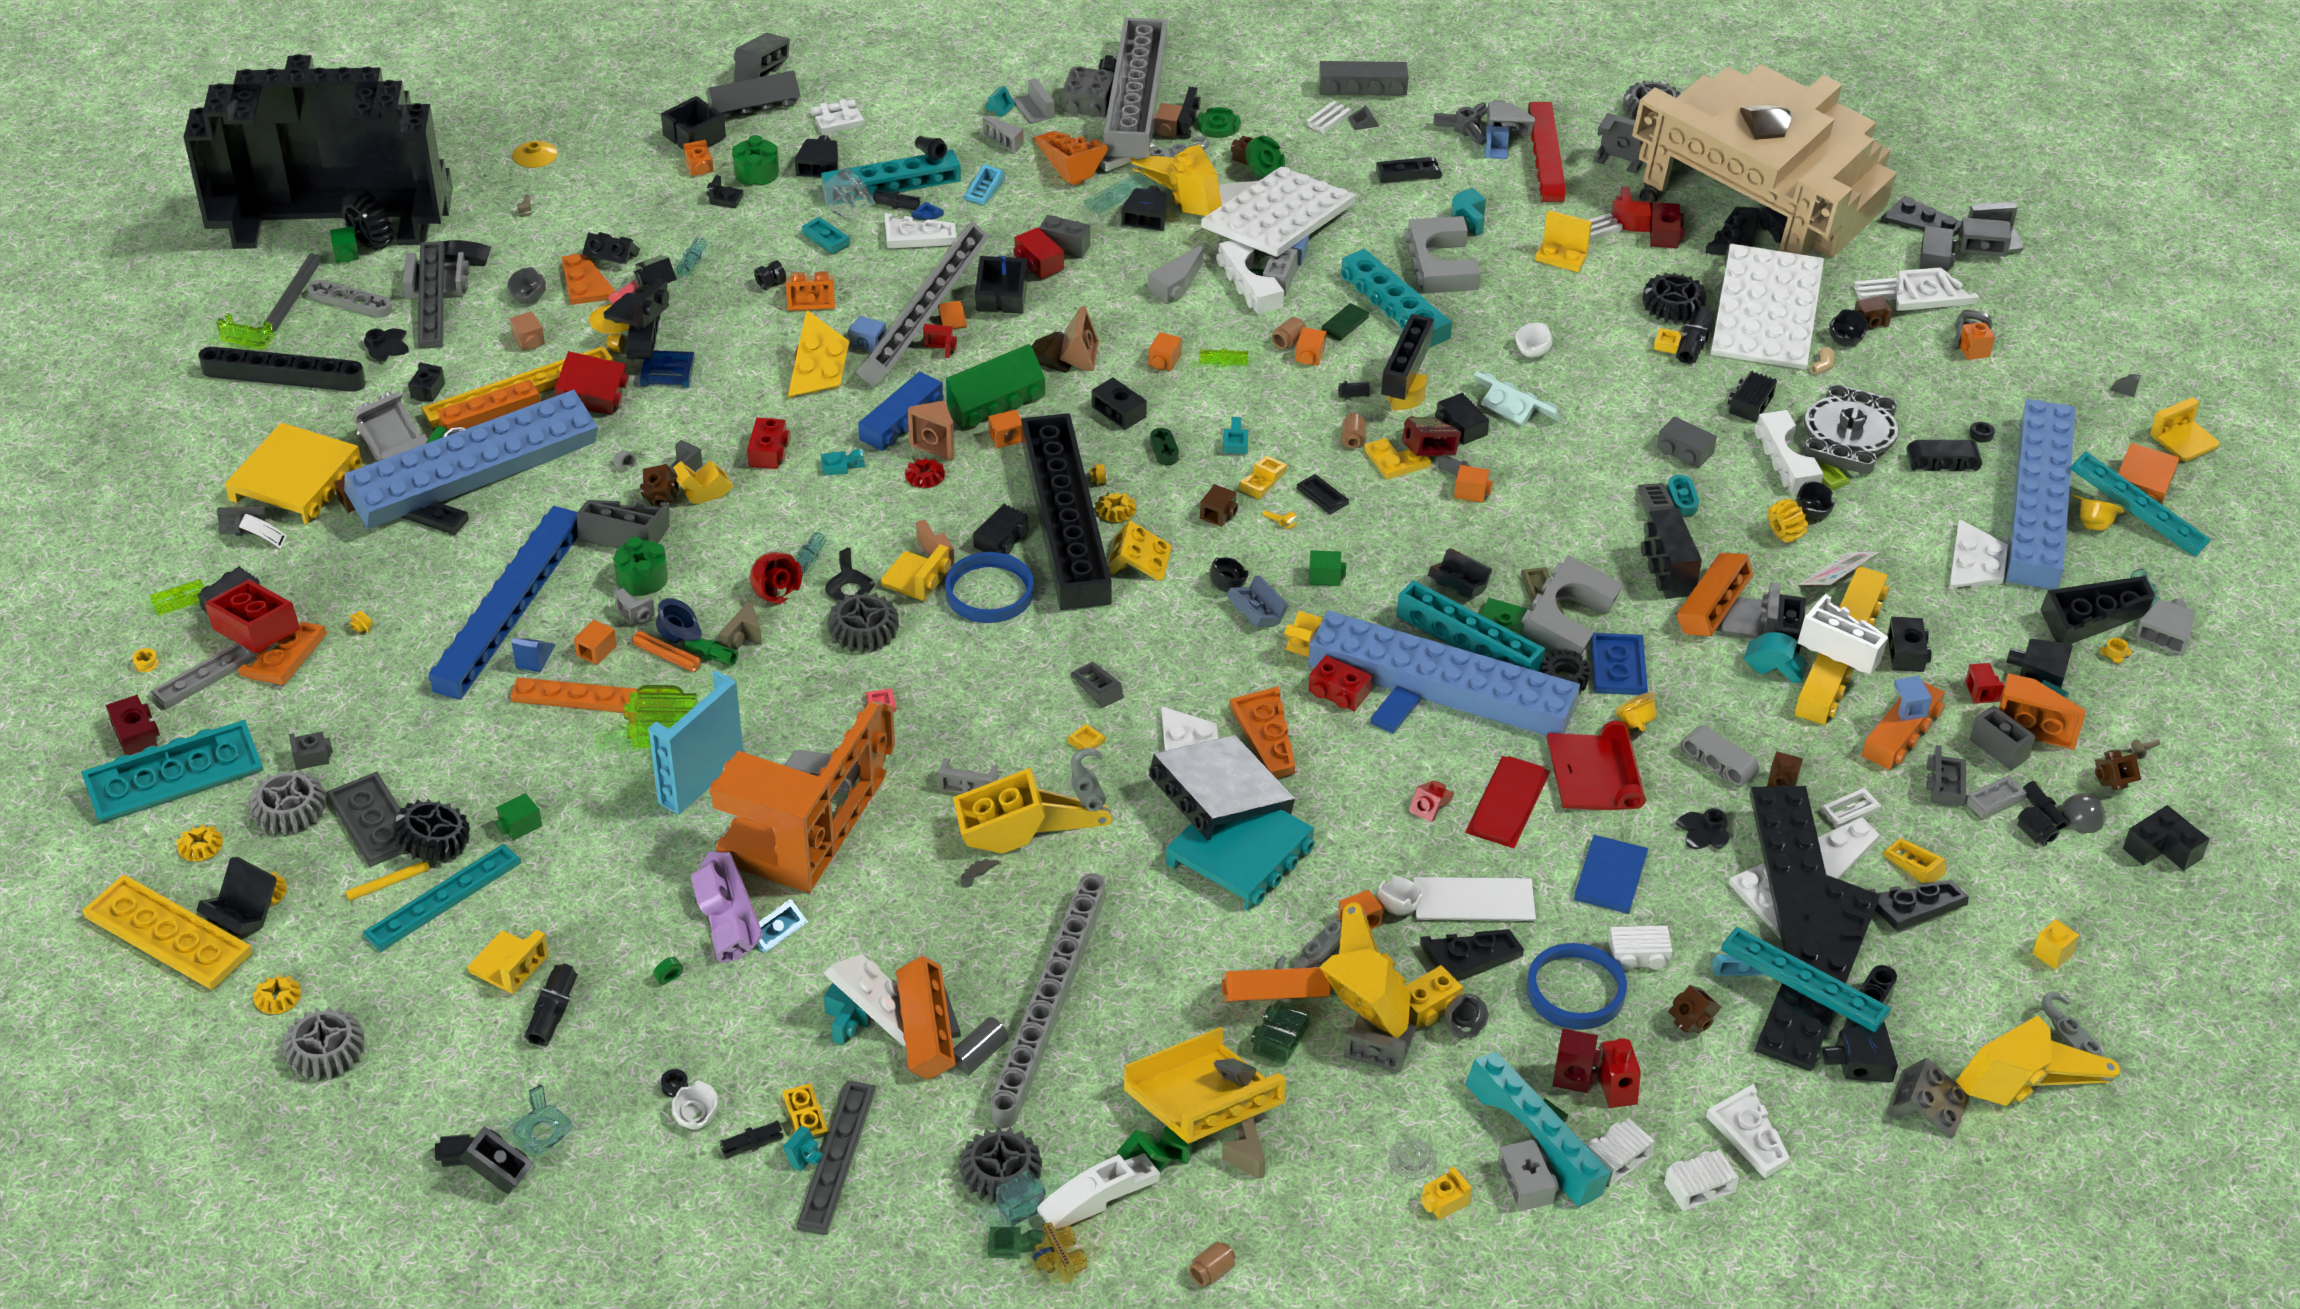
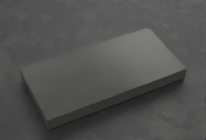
(368, 816)

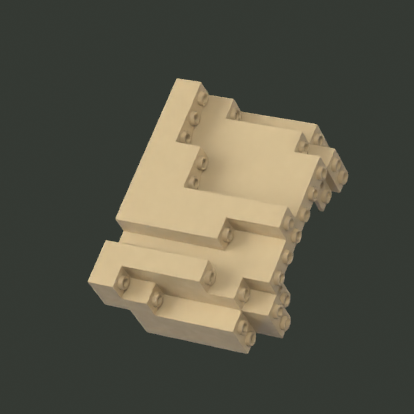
(1819, 175)

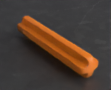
(666, 651)

